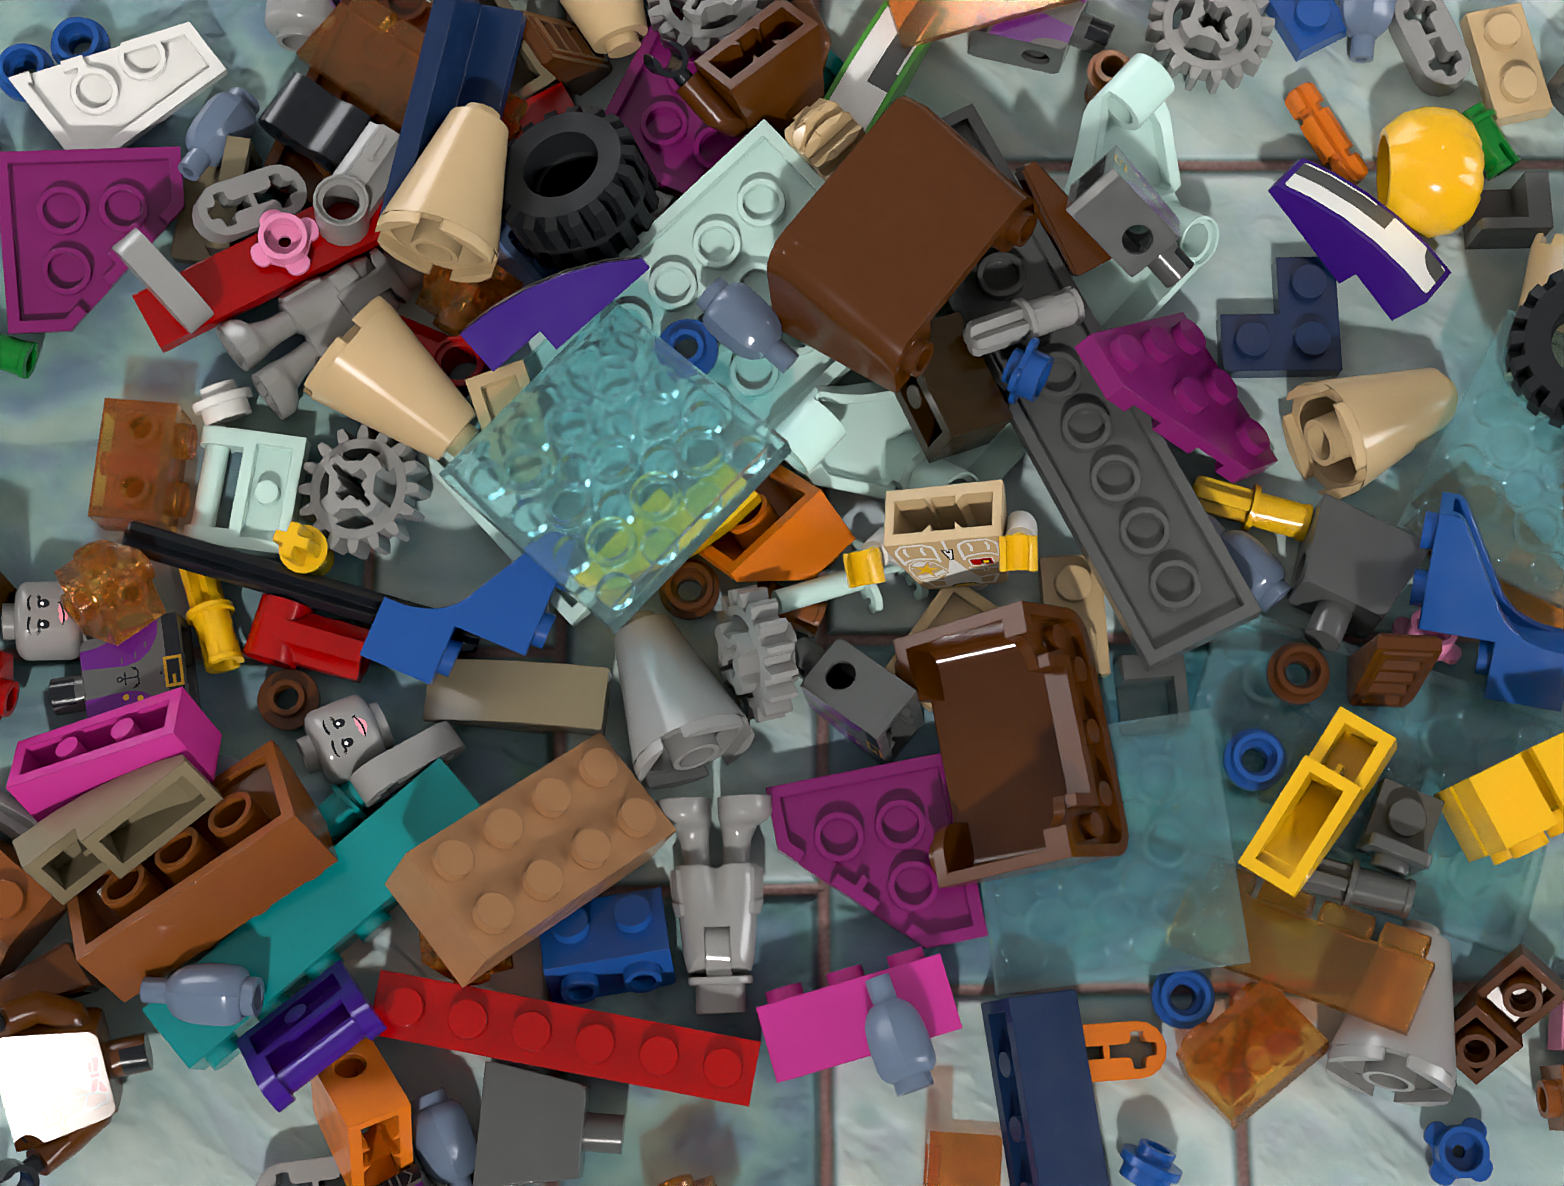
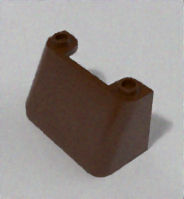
(892, 243)
(1017, 743)

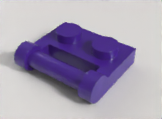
(308, 1034)

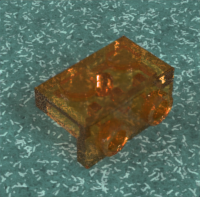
(1249, 1052)

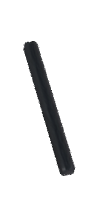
(265, 576)

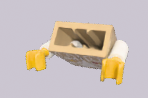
(948, 538)

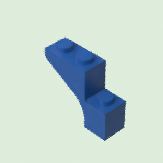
(1466, 600)
(503, 610)

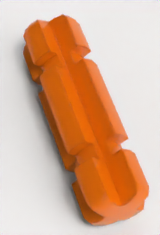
(1325, 133)

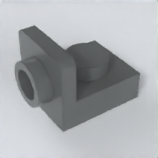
(1399, 829)

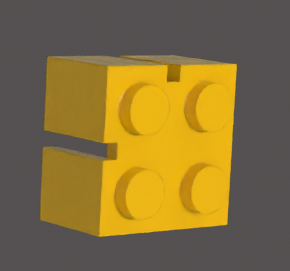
(1509, 804)

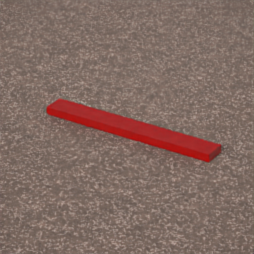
(235, 284)

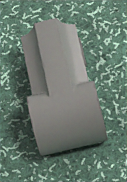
(359, 181)

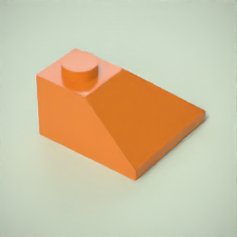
(784, 536)

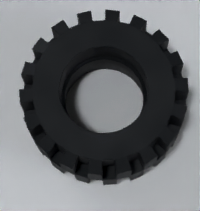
(577, 188)
(1530, 351)

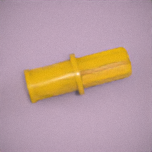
(1253, 507)
(304, 549)
(212, 622)

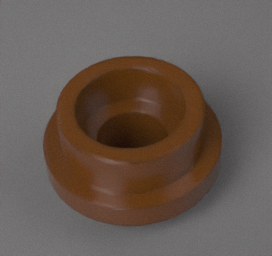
(695, 609)
(1313, 664)
(292, 718)

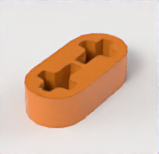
(1117, 1034)

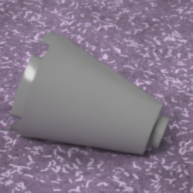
(674, 705)
(1414, 1065)

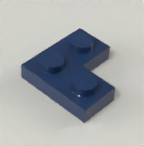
(1297, 338)

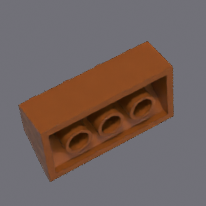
(206, 878)

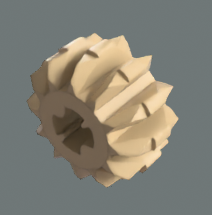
(823, 135)

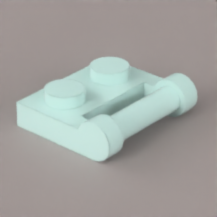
(264, 491)

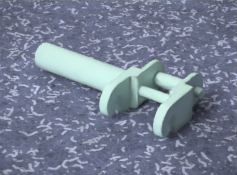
(836, 585)

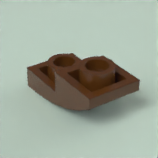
(1502, 1009)

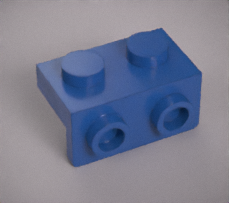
(609, 948)

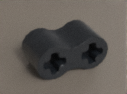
(313, 122)

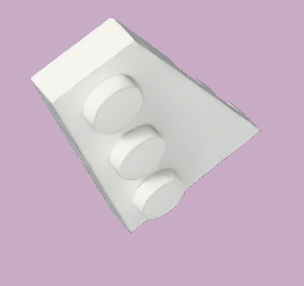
(122, 90)

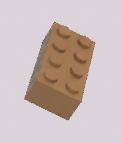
(529, 858)

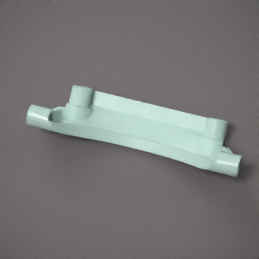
(858, 433)

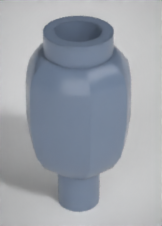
(1364, 24)
(222, 115)
(745, 323)
(1257, 566)
(207, 993)
(898, 1039)
(443, 1138)

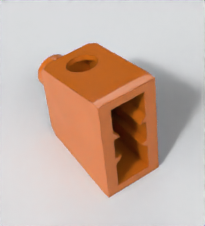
(359, 1094)

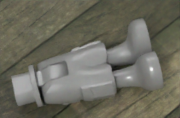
(320, 313)
(717, 904)

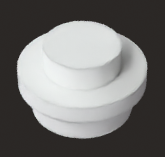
(223, 403)

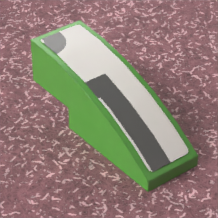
(875, 71)

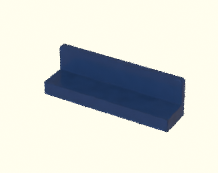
(462, 60)
(1044, 1090)

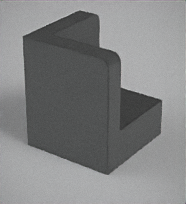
(1511, 215)
(1149, 693)

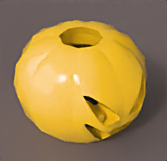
(1430, 169)

